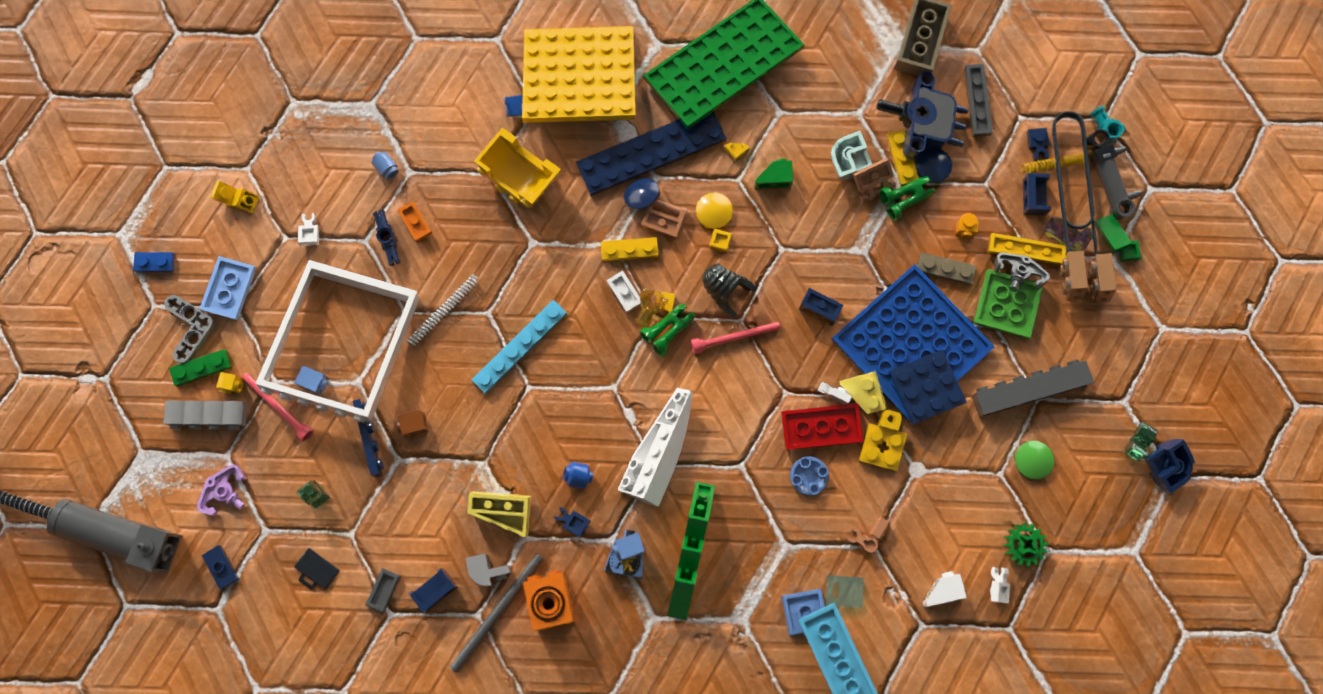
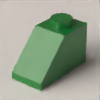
(776, 175)

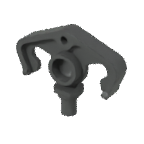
(1021, 270)

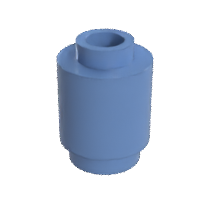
(385, 165)

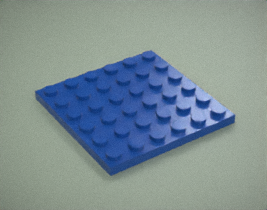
(908, 324)

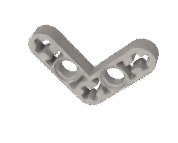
(196, 328)

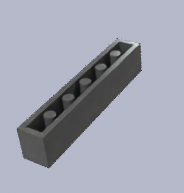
(1033, 388)

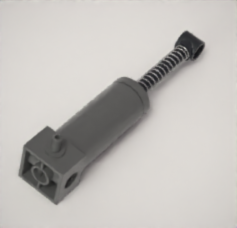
(135, 542)

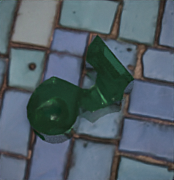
(1142, 438)
(313, 494)

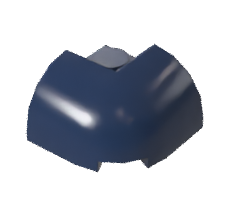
(1171, 464)

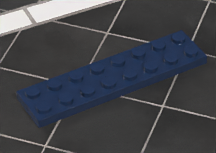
(648, 153)

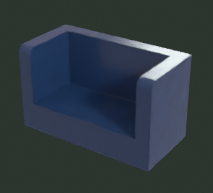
(1035, 194)
(821, 305)
(433, 590)

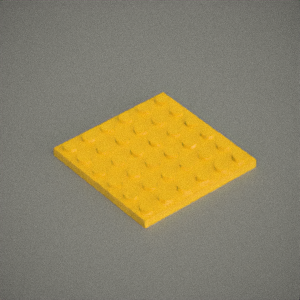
(578, 74)

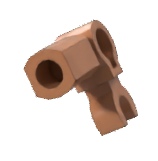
(870, 544)

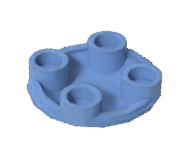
(809, 475)

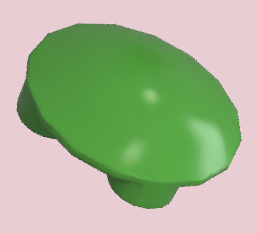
(1034, 459)

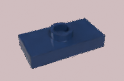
(220, 567)

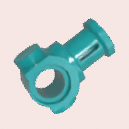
(1108, 124)

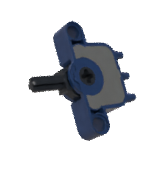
(926, 117)

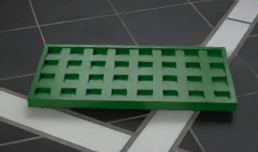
(723, 62)

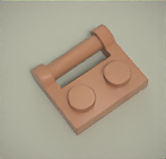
(662, 222)

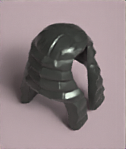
(721, 283)

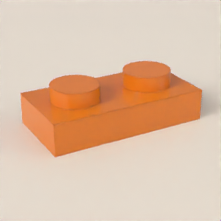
(414, 221)

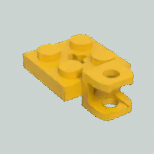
(888, 433)

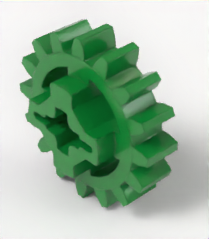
(1032, 549)

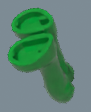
(918, 195)
(661, 344)

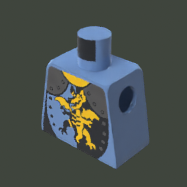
(631, 566)

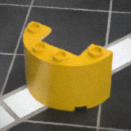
(515, 169)

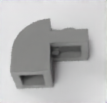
(480, 570)

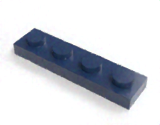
(370, 445)

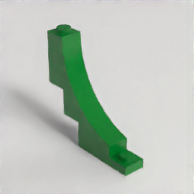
(691, 551)

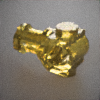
(649, 308)

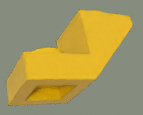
(235, 198)

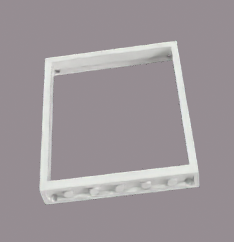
(358, 281)

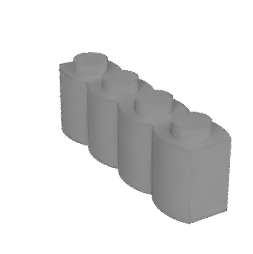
(205, 413)

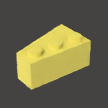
(504, 510)

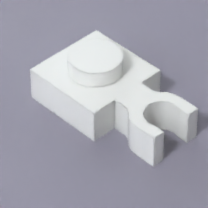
(309, 232)
(839, 395)

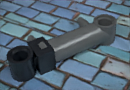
(1104, 159)

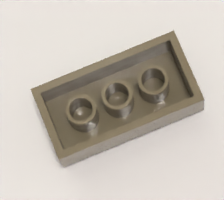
(922, 36)

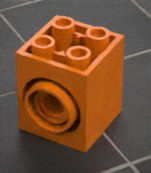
(539, 590)

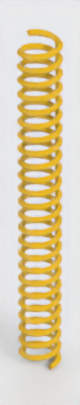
(1074, 160)

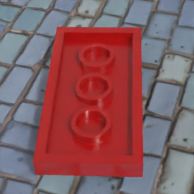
(821, 426)

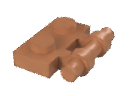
(873, 175)

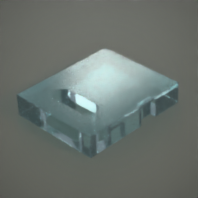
(849, 591)

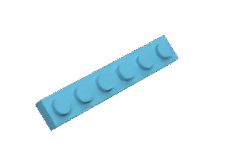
(519, 346)

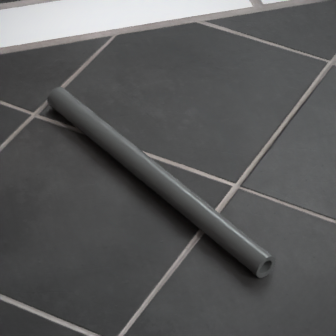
(496, 613)

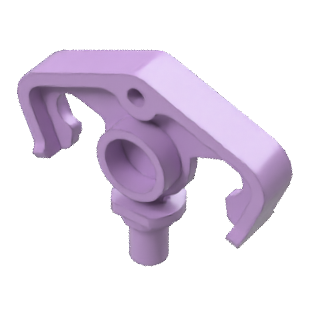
(219, 488)

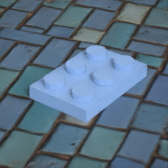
(227, 288)

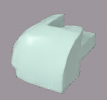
(850, 155)

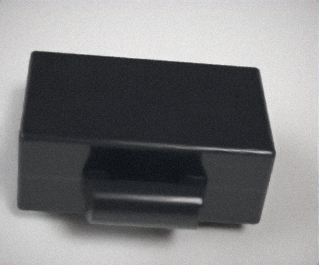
(316, 569)

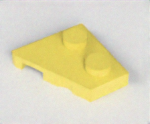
(866, 391)

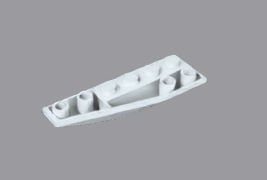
(659, 451)

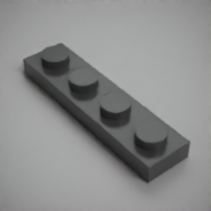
(978, 100)

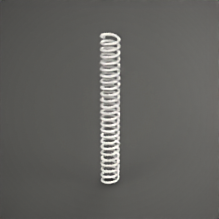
(440, 310)

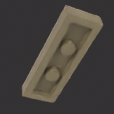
(946, 268)

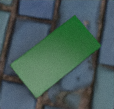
(1113, 233)

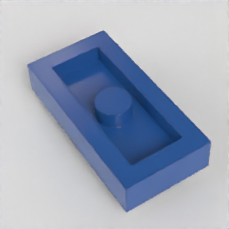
(153, 262)

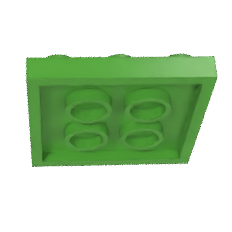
(1007, 310)

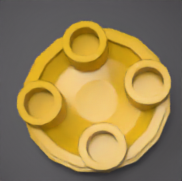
(714, 210)

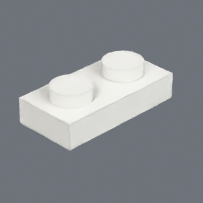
(624, 291)

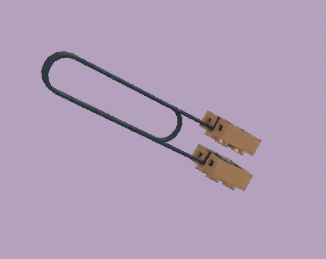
(1073, 267)

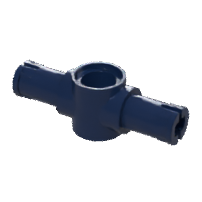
(390, 245)

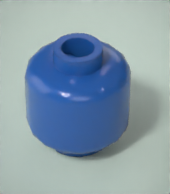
(577, 475)

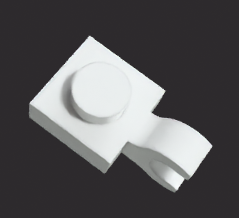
(1000, 588)

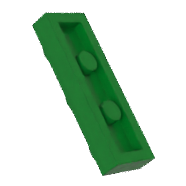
(200, 367)

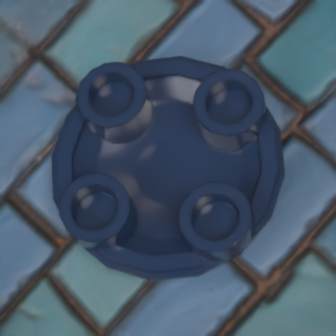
(934, 164)
(641, 194)

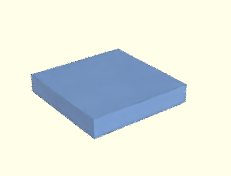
(800, 605)

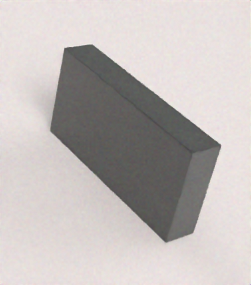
(383, 590)

